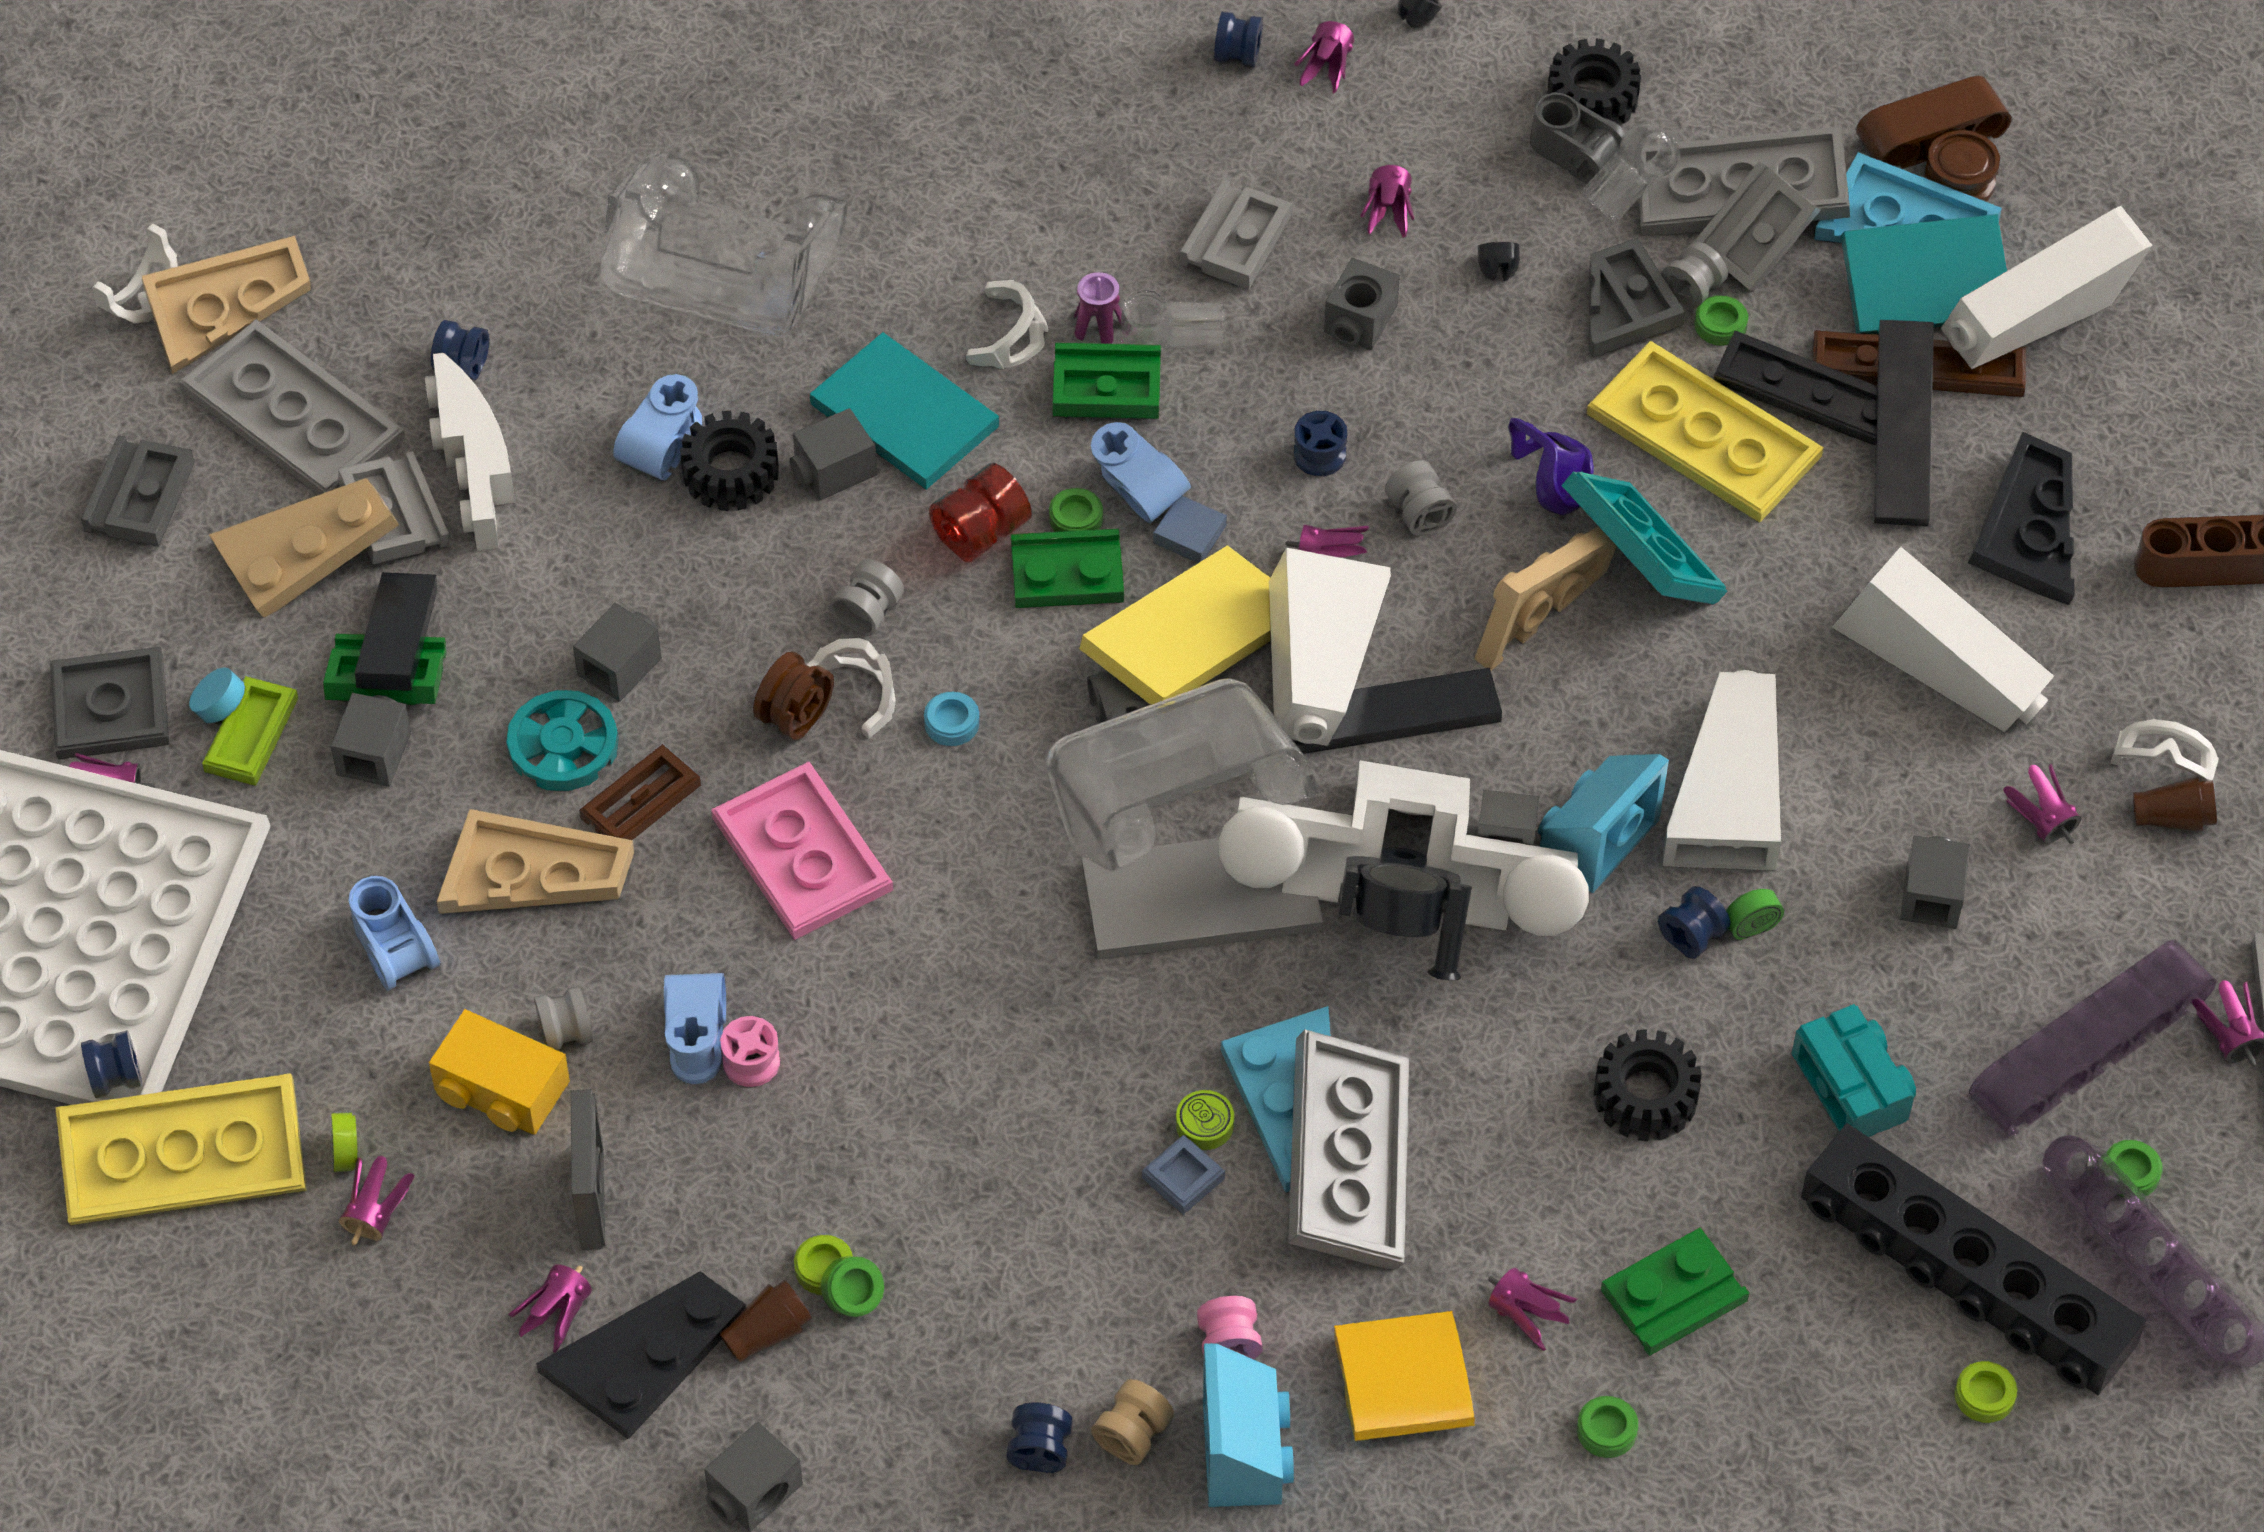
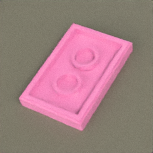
(802, 850)

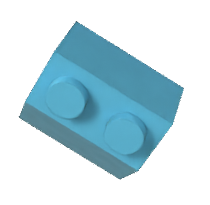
(1607, 813)
(1244, 1430)

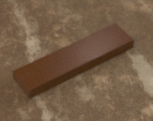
(1858, 357)

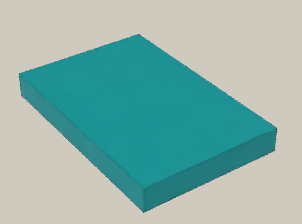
(1919, 268)
(907, 409)
(1645, 538)

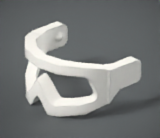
(157, 252)
(999, 353)
(873, 663)
(2168, 747)

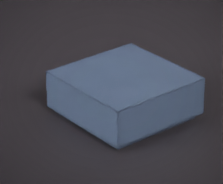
(1190, 529)
(1183, 1174)

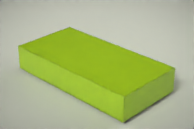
(250, 732)

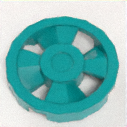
(561, 740)

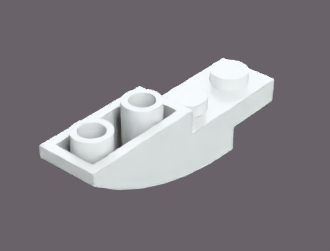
(472, 445)

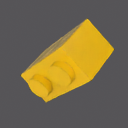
(498, 1073)

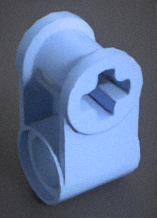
(656, 430)
(1137, 470)
(394, 939)
(695, 1024)

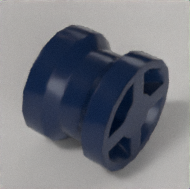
(1238, 39)
(464, 347)
(1314, 431)
(1694, 922)
(111, 1064)
(1039, 1437)

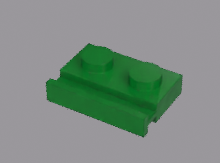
(1106, 380)
(1067, 568)
(340, 672)
(1674, 1291)

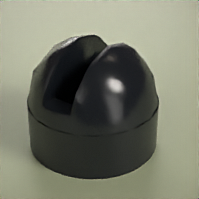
(1418, 12)
(1497, 255)

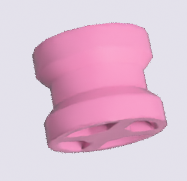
(744, 1038)
(1230, 1324)

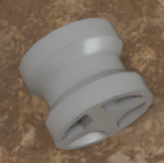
(1695, 274)
(563, 1018)

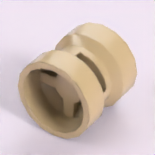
(1133, 1421)

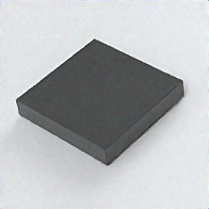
(109, 702)
(587, 1169)

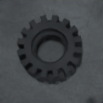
(1600, 64)
(726, 436)
(1641, 1113)

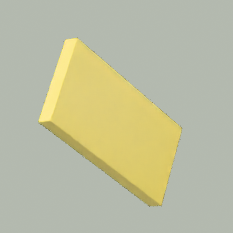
(1705, 431)
(1186, 628)
(180, 1149)

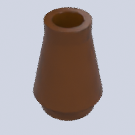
(2178, 805)
(766, 1321)

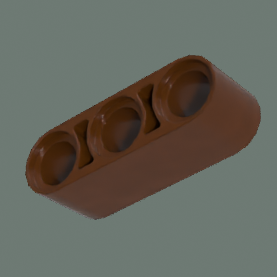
(1907, 128)
(2202, 551)

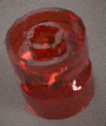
(985, 508)

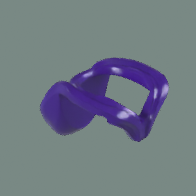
(1555, 463)

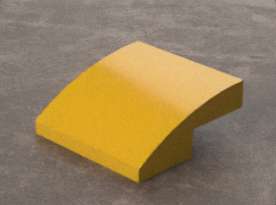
(1404, 1375)

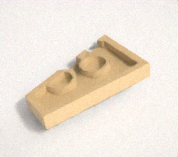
(220, 296)
(302, 543)
(1550, 582)
(530, 863)

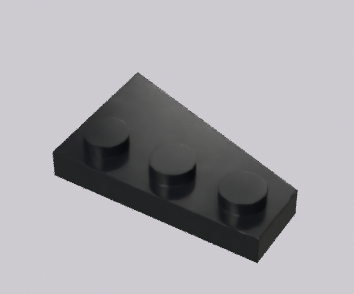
(2029, 522)
(644, 1354)

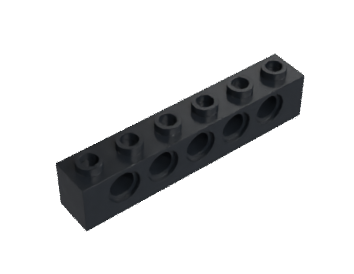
(1959, 1230)

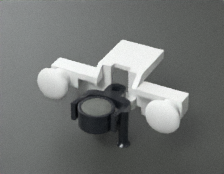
(1404, 891)

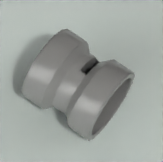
(1423, 502)
(865, 599)

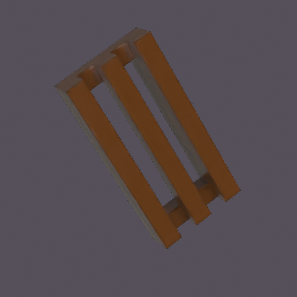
(688, 782)

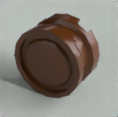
(1964, 163)
(793, 695)

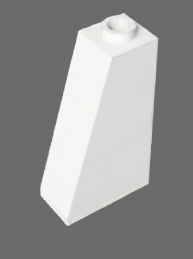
(2048, 289)
(1319, 637)
(1945, 643)
(1731, 786)

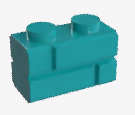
(1852, 1071)

